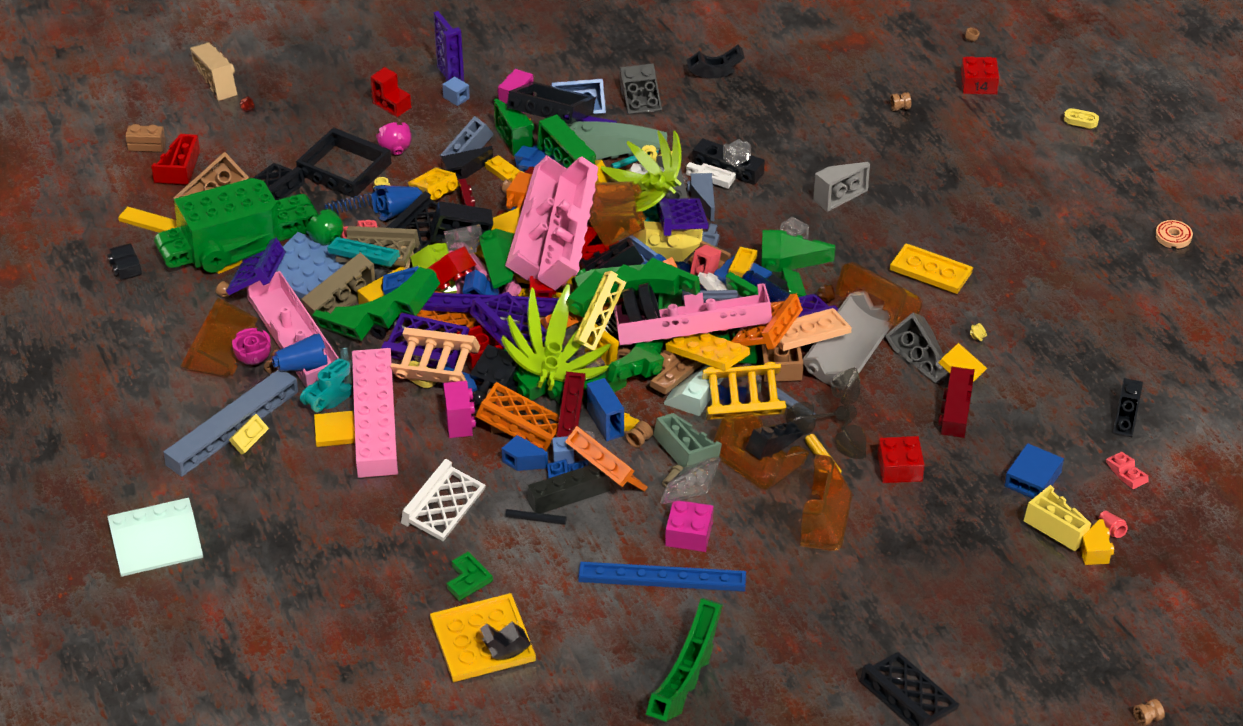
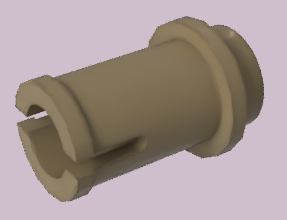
(674, 471)

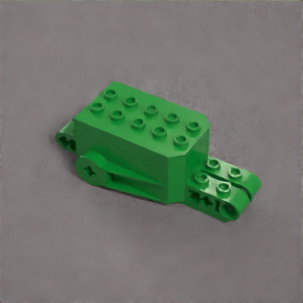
(231, 224)

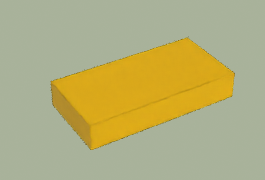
(743, 261)

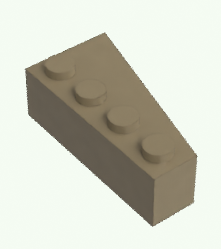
(341, 286)

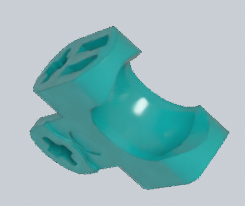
(329, 388)

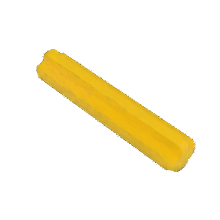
(816, 447)

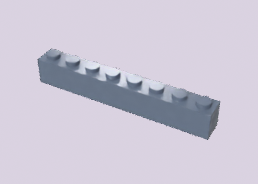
(218, 429)

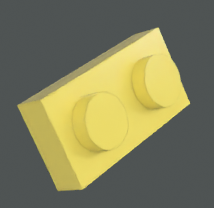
(248, 434)

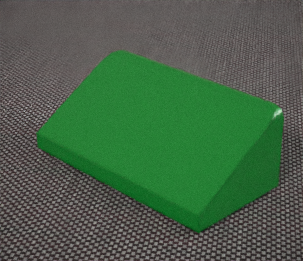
(794, 282)

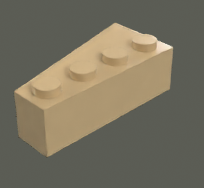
(215, 70)

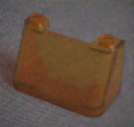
(615, 211)
(898, 300)
(213, 346)
(765, 473)
(826, 519)

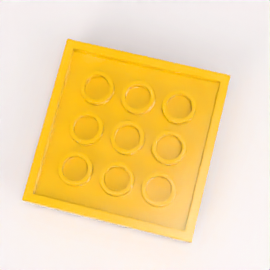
(462, 641)

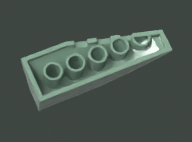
(611, 138)

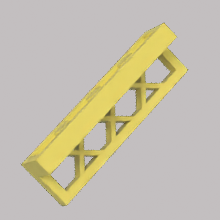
(595, 309)

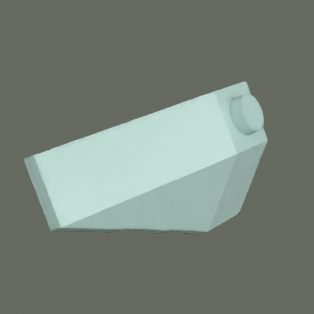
(692, 393)

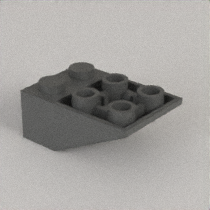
(640, 89)

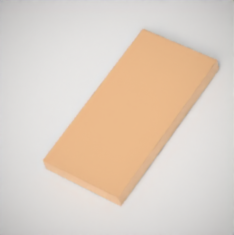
(814, 328)

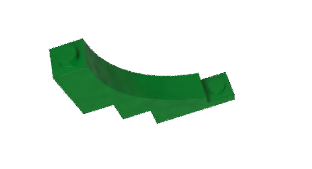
(661, 276)
(359, 319)

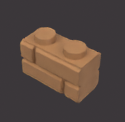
(145, 138)

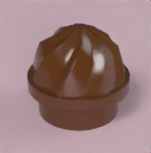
(826, 293)

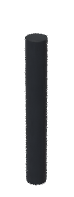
(535, 516)

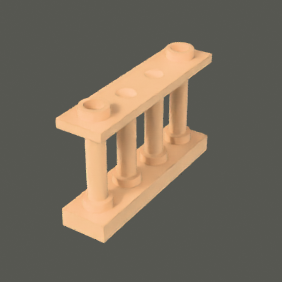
(433, 340)

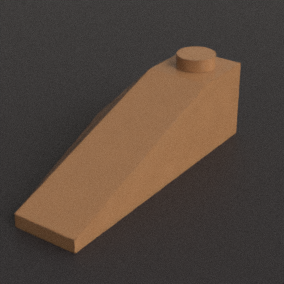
(217, 174)

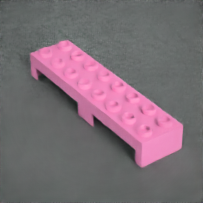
(534, 220)
(567, 238)
(696, 317)
(286, 319)
(374, 413)

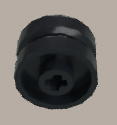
(641, 304)

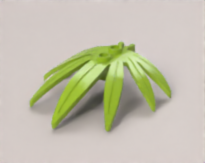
(655, 182)
(549, 360)

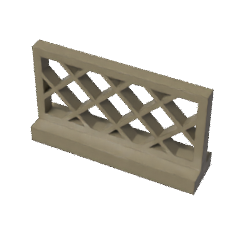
(384, 237)

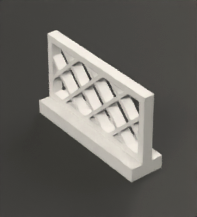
(427, 495)

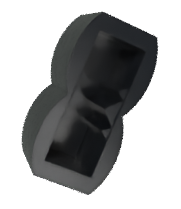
(124, 261)

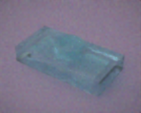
(344, 355)

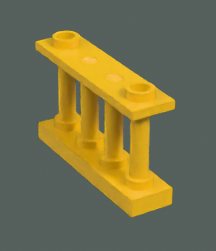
(772, 407)

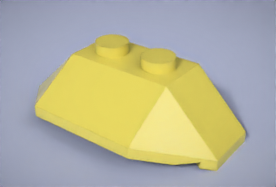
(678, 245)

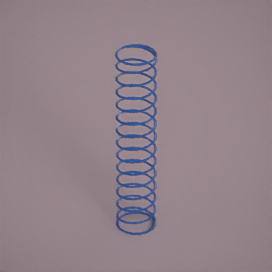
(349, 202)

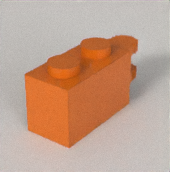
(517, 190)

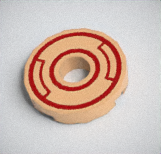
(1182, 231)

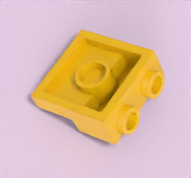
(436, 182)

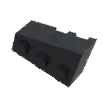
(619, 254)

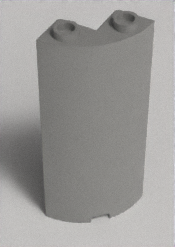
(853, 349)

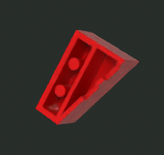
(178, 162)

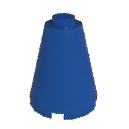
(393, 200)
(304, 354)

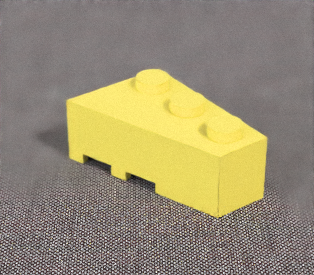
(1056, 519)

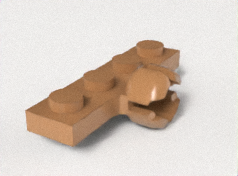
(673, 371)

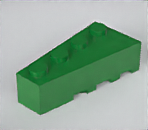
(562, 142)

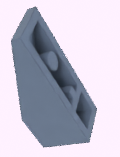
(472, 137)
(702, 187)

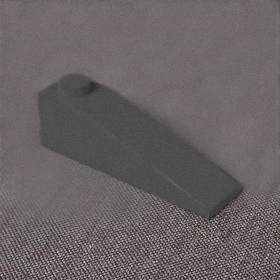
(919, 346)

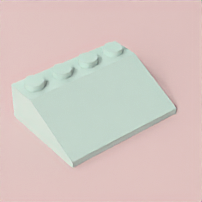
(155, 536)

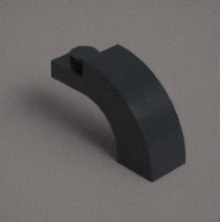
(715, 66)

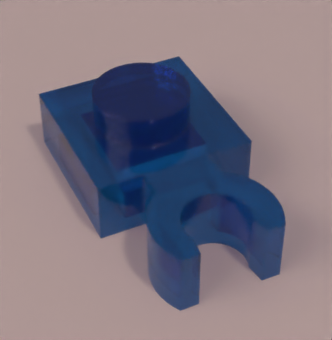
(724, 393)

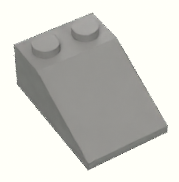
(840, 184)

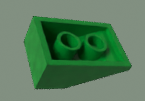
(513, 127)

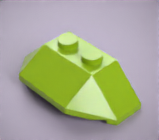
(430, 255)

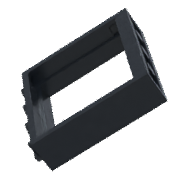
(551, 102)
(379, 155)

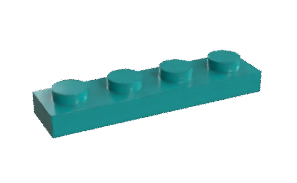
(351, 248)

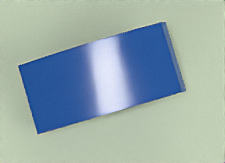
(562, 466)

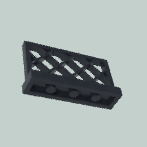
(281, 186)
(416, 210)
(898, 699)

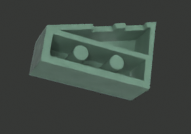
(683, 442)

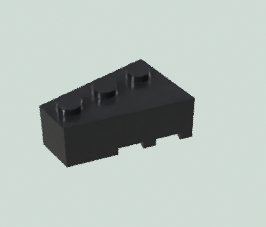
(455, 216)

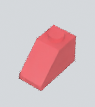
(705, 260)

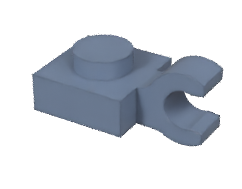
(711, 236)

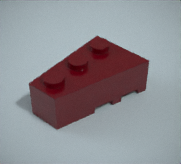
(957, 402)

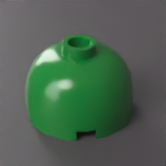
(325, 227)

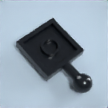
(492, 367)

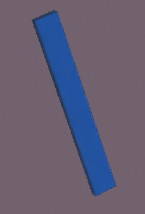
(662, 576)

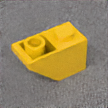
(1096, 545)

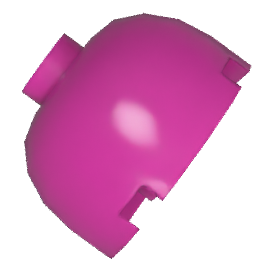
(394, 137)
(251, 346)

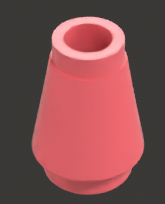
(1116, 525)

